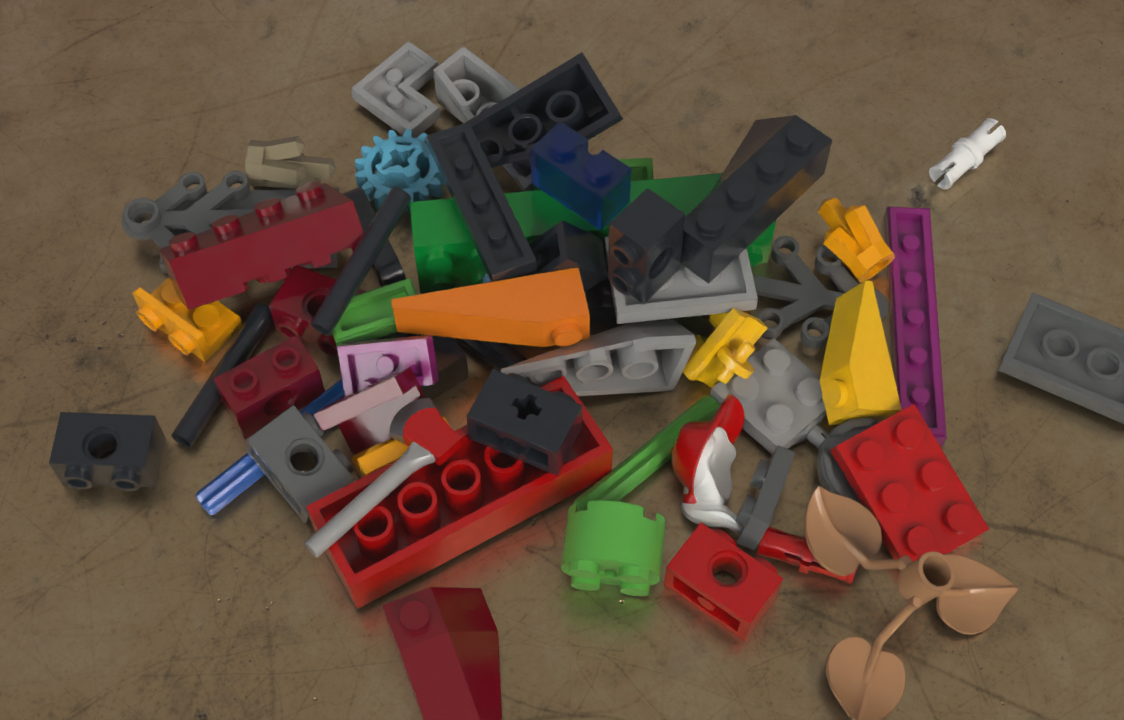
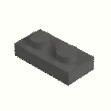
(758, 510)

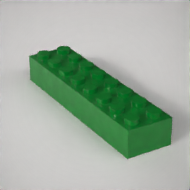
(450, 260)

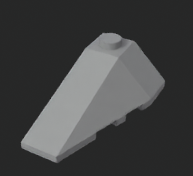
(616, 361)

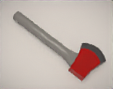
(428, 440)

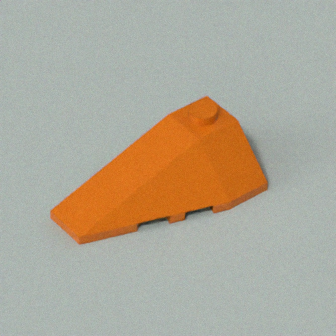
(519, 310)

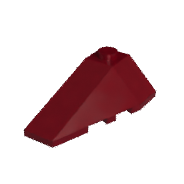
(448, 652)

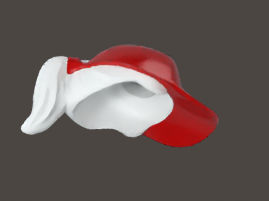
(703, 465)

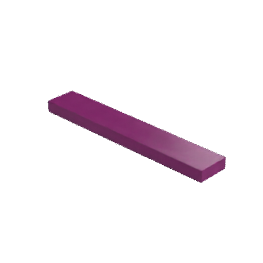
(915, 315)

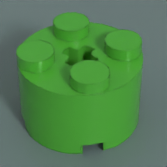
(613, 547)

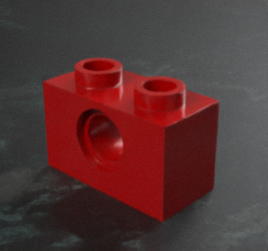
(734, 605)

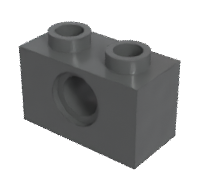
(292, 434)

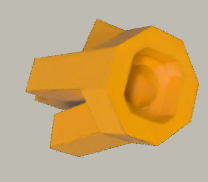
(855, 239)

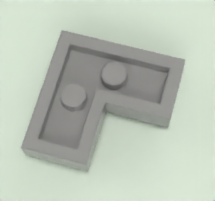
(393, 91)

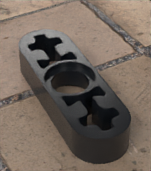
(387, 265)

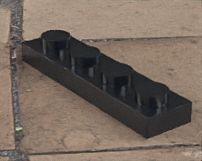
(481, 203)

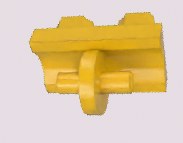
(725, 349)

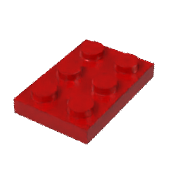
(909, 486)

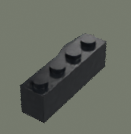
(759, 184)

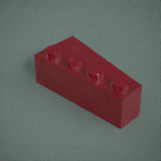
(262, 244)

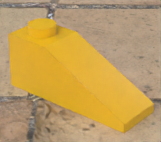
(856, 363)

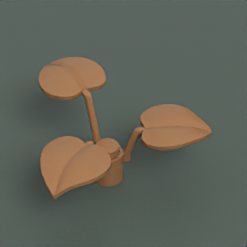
(967, 594)

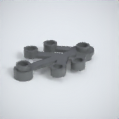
(195, 218)
(807, 294)

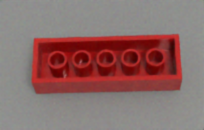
(452, 507)

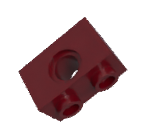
(298, 304)
(269, 385)

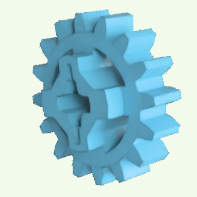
(399, 164)

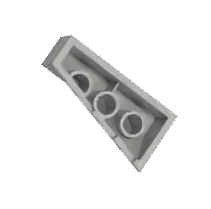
(470, 87)

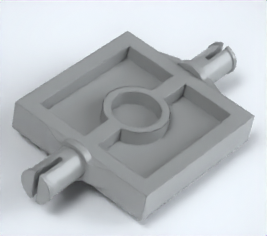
(779, 399)

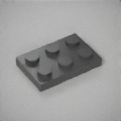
(1069, 356)

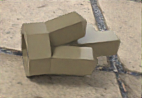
(283, 164)

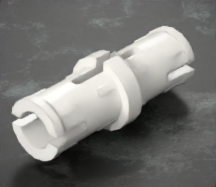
(967, 153)

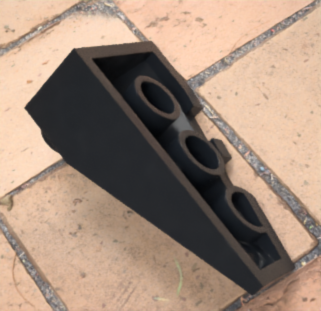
(563, 95)

